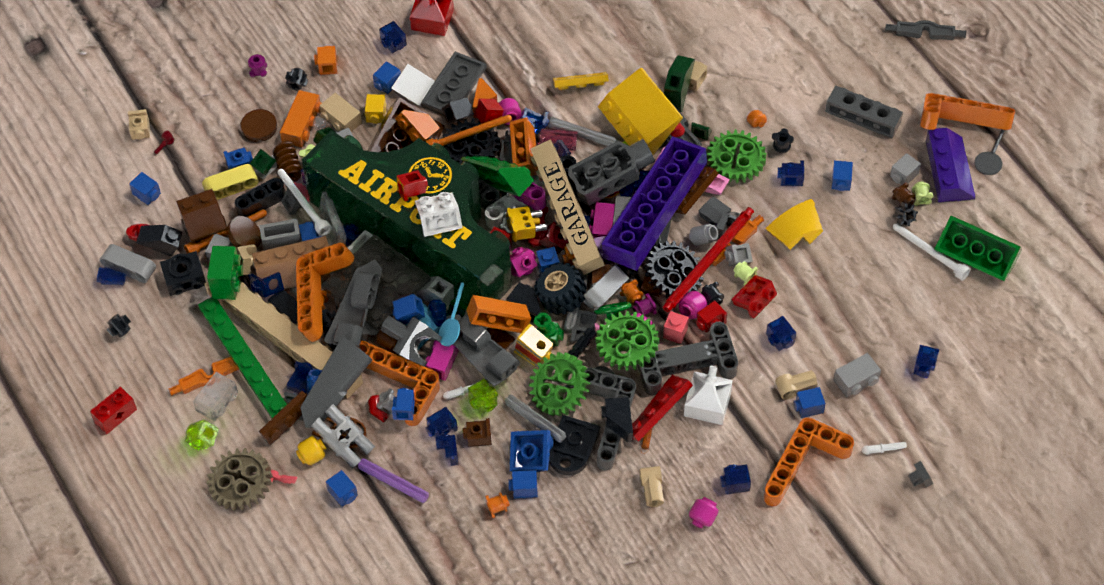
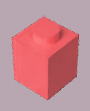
(675, 327)

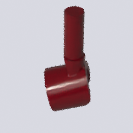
(168, 140)

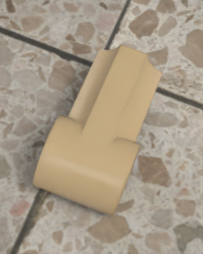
(790, 385)
(651, 481)

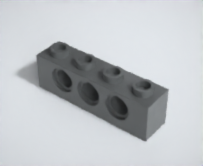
(864, 111)

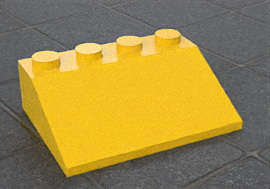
(640, 111)

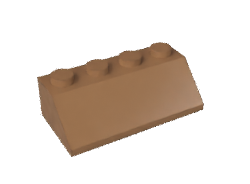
(284, 260)

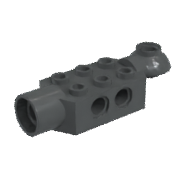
(608, 170)

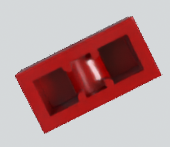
(113, 410)

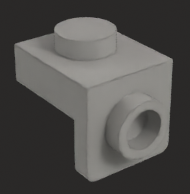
(738, 253)

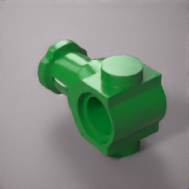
(549, 329)

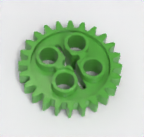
(750, 154)
(627, 340)
(563, 366)

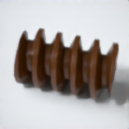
(288, 160)

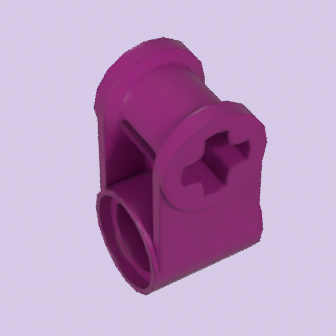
(529, 197)

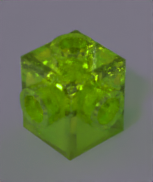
(482, 396)
(201, 435)

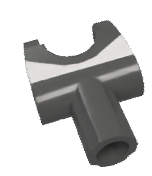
(409, 337)

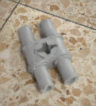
(344, 425)

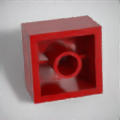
(431, 16)

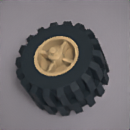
(560, 288)

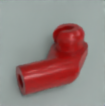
(374, 411)

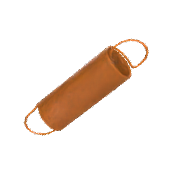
(646, 440)

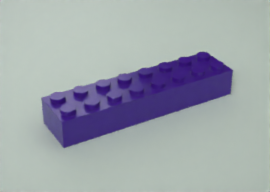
(654, 203)

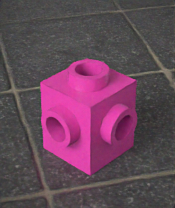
(522, 261)

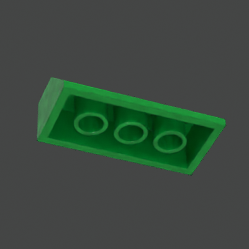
(501, 174)
(978, 248)

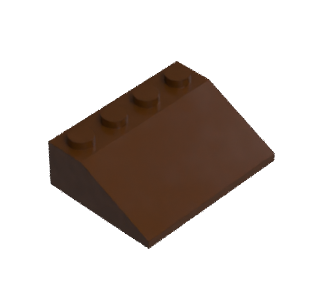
(391, 135)

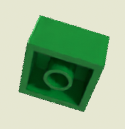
(224, 272)

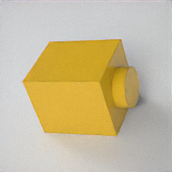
(375, 108)

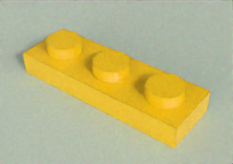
(580, 80)

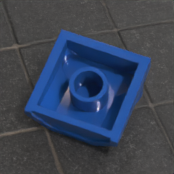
(530, 450)

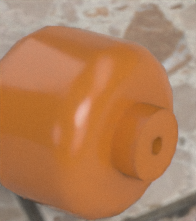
(756, 118)

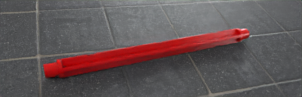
(708, 259)

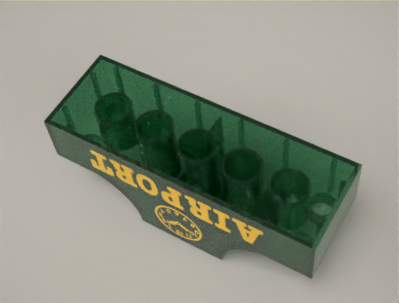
(367, 196)

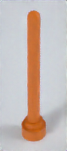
(471, 131)
(192, 247)

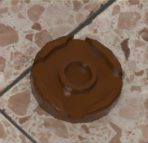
(259, 125)
(244, 232)

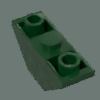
(678, 81)

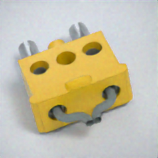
(522, 223)

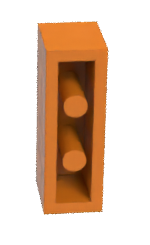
(300, 118)
(522, 141)
(498, 314)

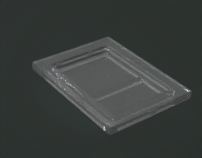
(328, 212)

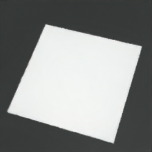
(413, 84)

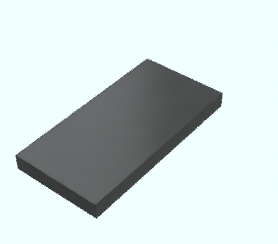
(453, 82)

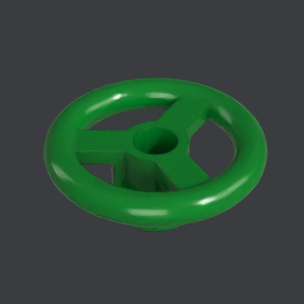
(613, 309)

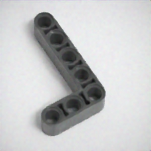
(598, 388)

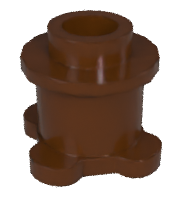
(902, 194)

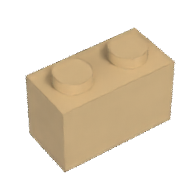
(340, 113)

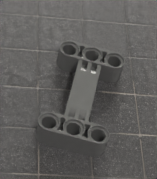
(690, 358)

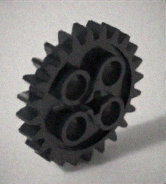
(473, 144)
(672, 268)

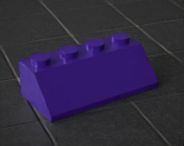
(949, 165)

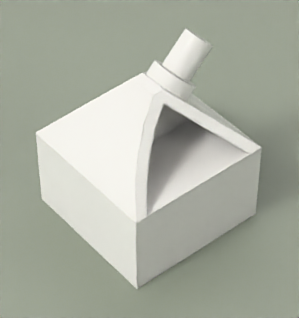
(708, 397)

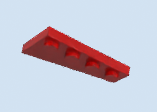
(662, 402)

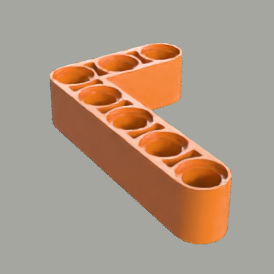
(966, 111)
(308, 279)
(402, 375)
(797, 454)

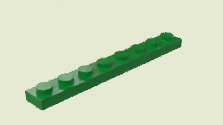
(242, 356)

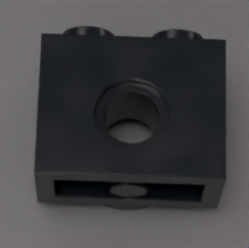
(181, 282)

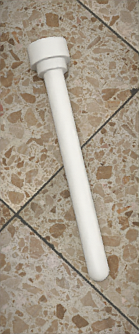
(321, 226)
(960, 271)

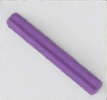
(393, 480)

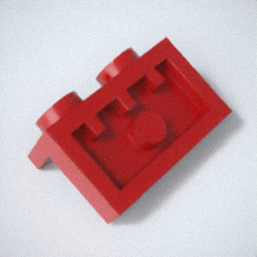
(755, 295)

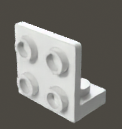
(438, 213)

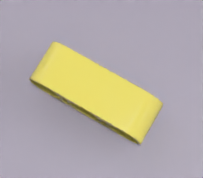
(231, 181)

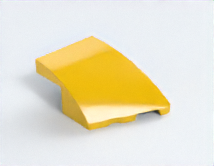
(797, 223)

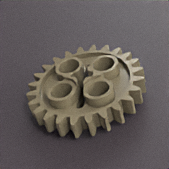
(232, 493)

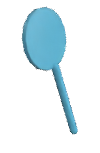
(451, 328)

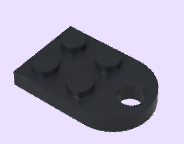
(575, 447)

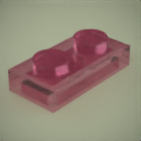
(568, 137)

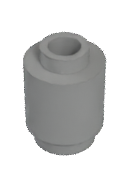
(703, 234)

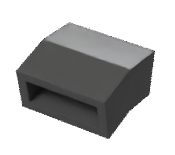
(713, 210)

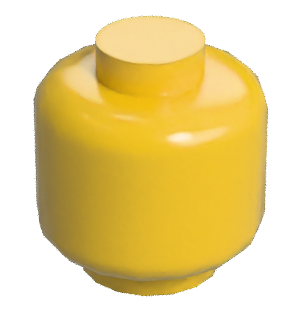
(311, 450)

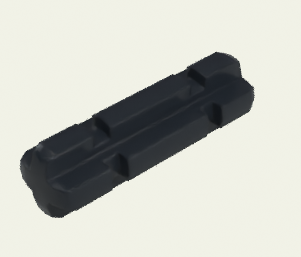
(582, 342)

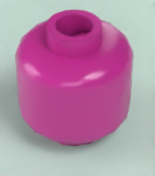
(510, 108)
(691, 304)
(703, 512)

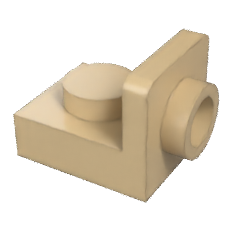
(246, 257)

